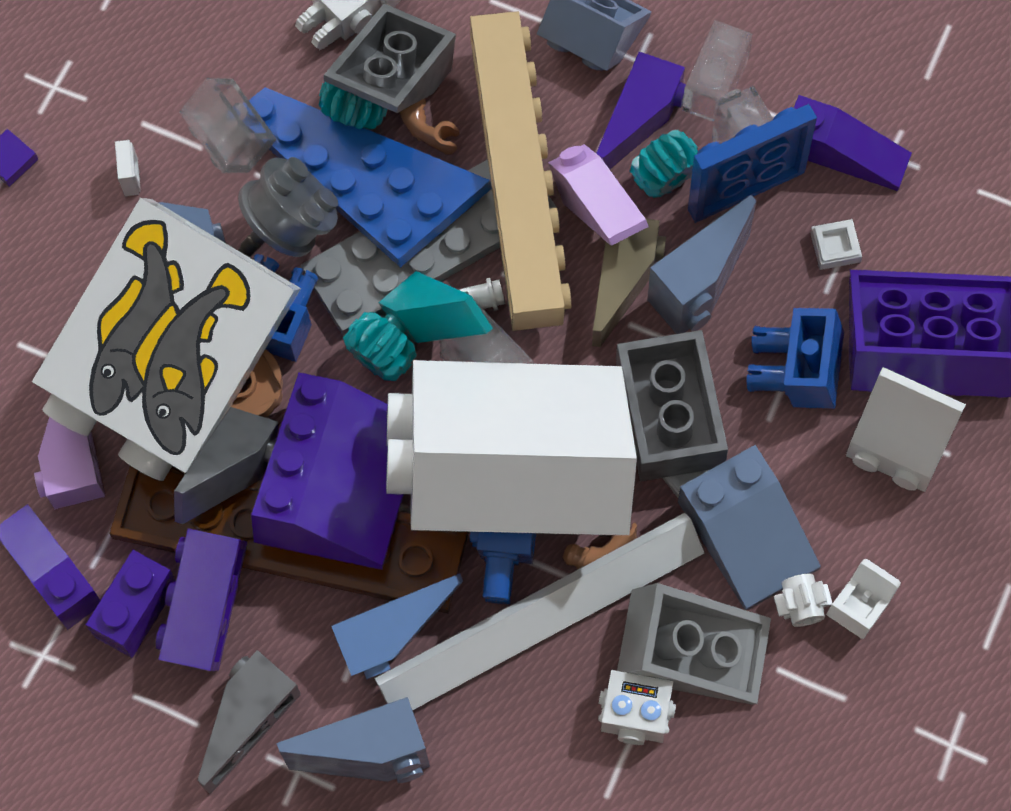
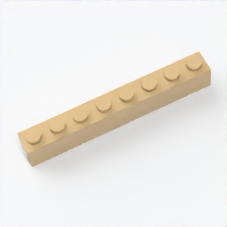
(517, 171)

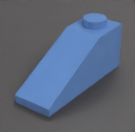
(385, 631)

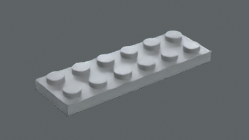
(359, 274)

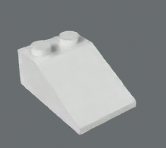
(904, 430)

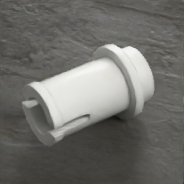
(487, 294)

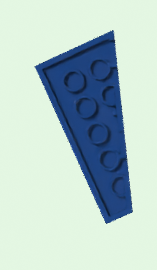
(380, 184)

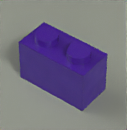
(131, 604)

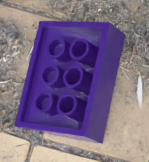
(932, 330)
(329, 477)

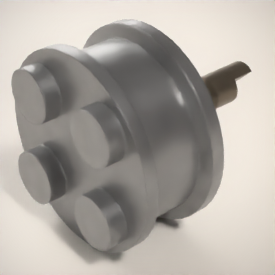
(286, 208)

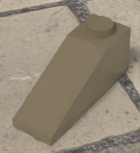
(624, 276)

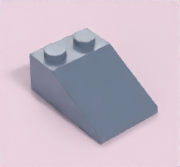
(693, 276)
(748, 526)
(370, 745)

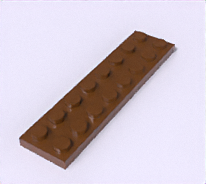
(412, 560)

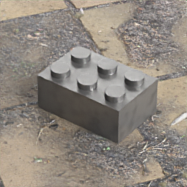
(672, 405)

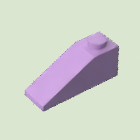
(596, 194)
(67, 467)

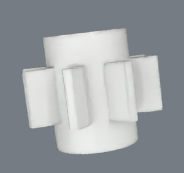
(803, 600)

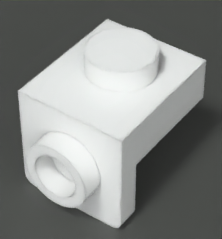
(864, 598)

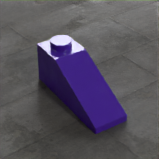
(643, 106)
(853, 147)
(48, 567)

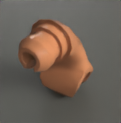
(415, 121)
(581, 557)

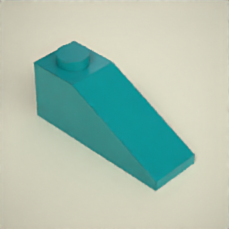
(433, 310)

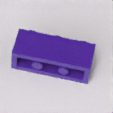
(201, 600)

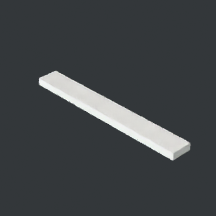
(542, 614)

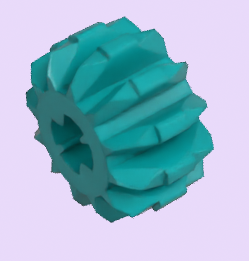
(349, 108)
(664, 163)
(380, 346)

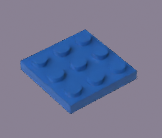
(751, 162)

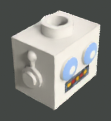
(636, 707)

